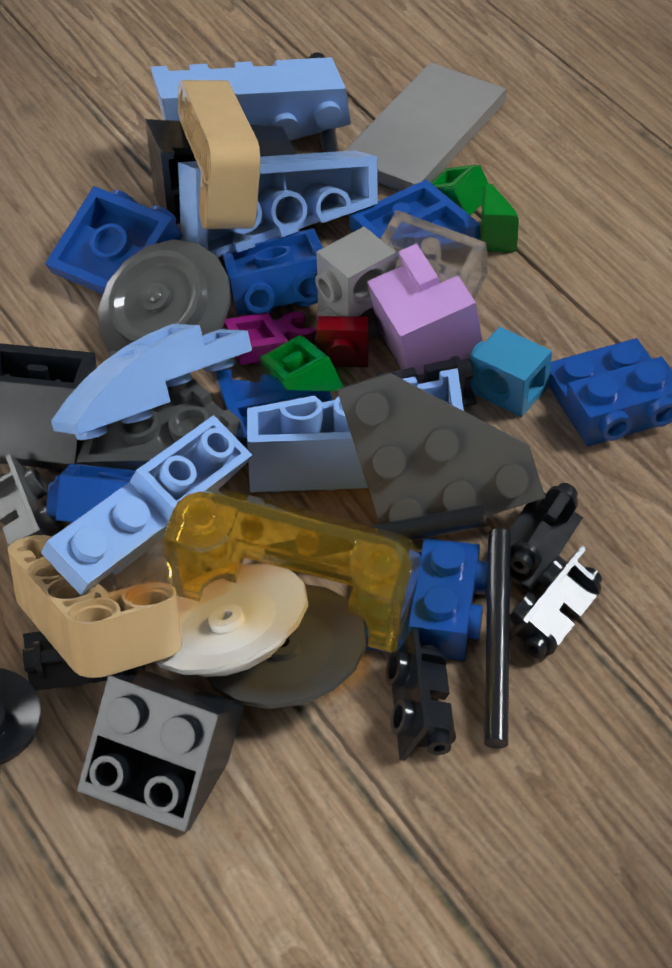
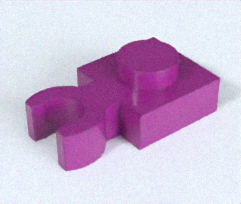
(267, 333)

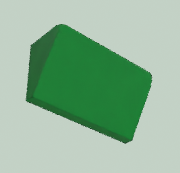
(301, 367)

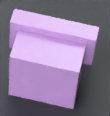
(421, 317)

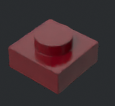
(344, 340)

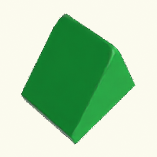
(462, 186)
(498, 222)

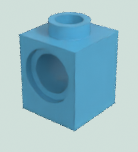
(510, 371)

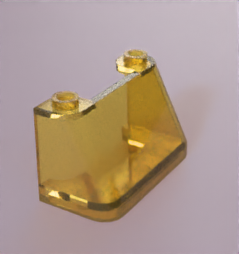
(220, 528)

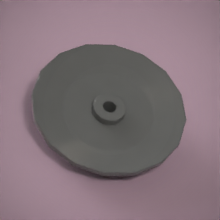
(161, 288)
(309, 662)

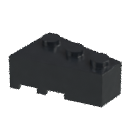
(170, 145)

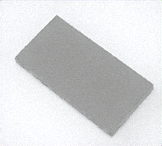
(428, 125)

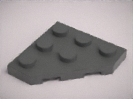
(138, 442)
(431, 455)

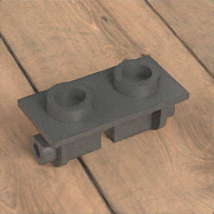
(23, 497)

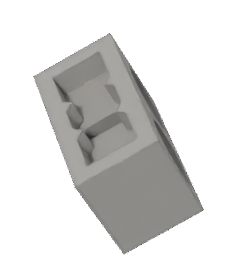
(344, 274)

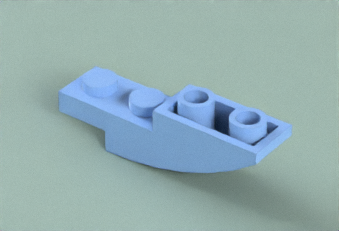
(139, 375)
(139, 512)

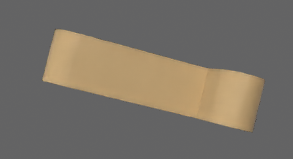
(224, 152)
(99, 629)

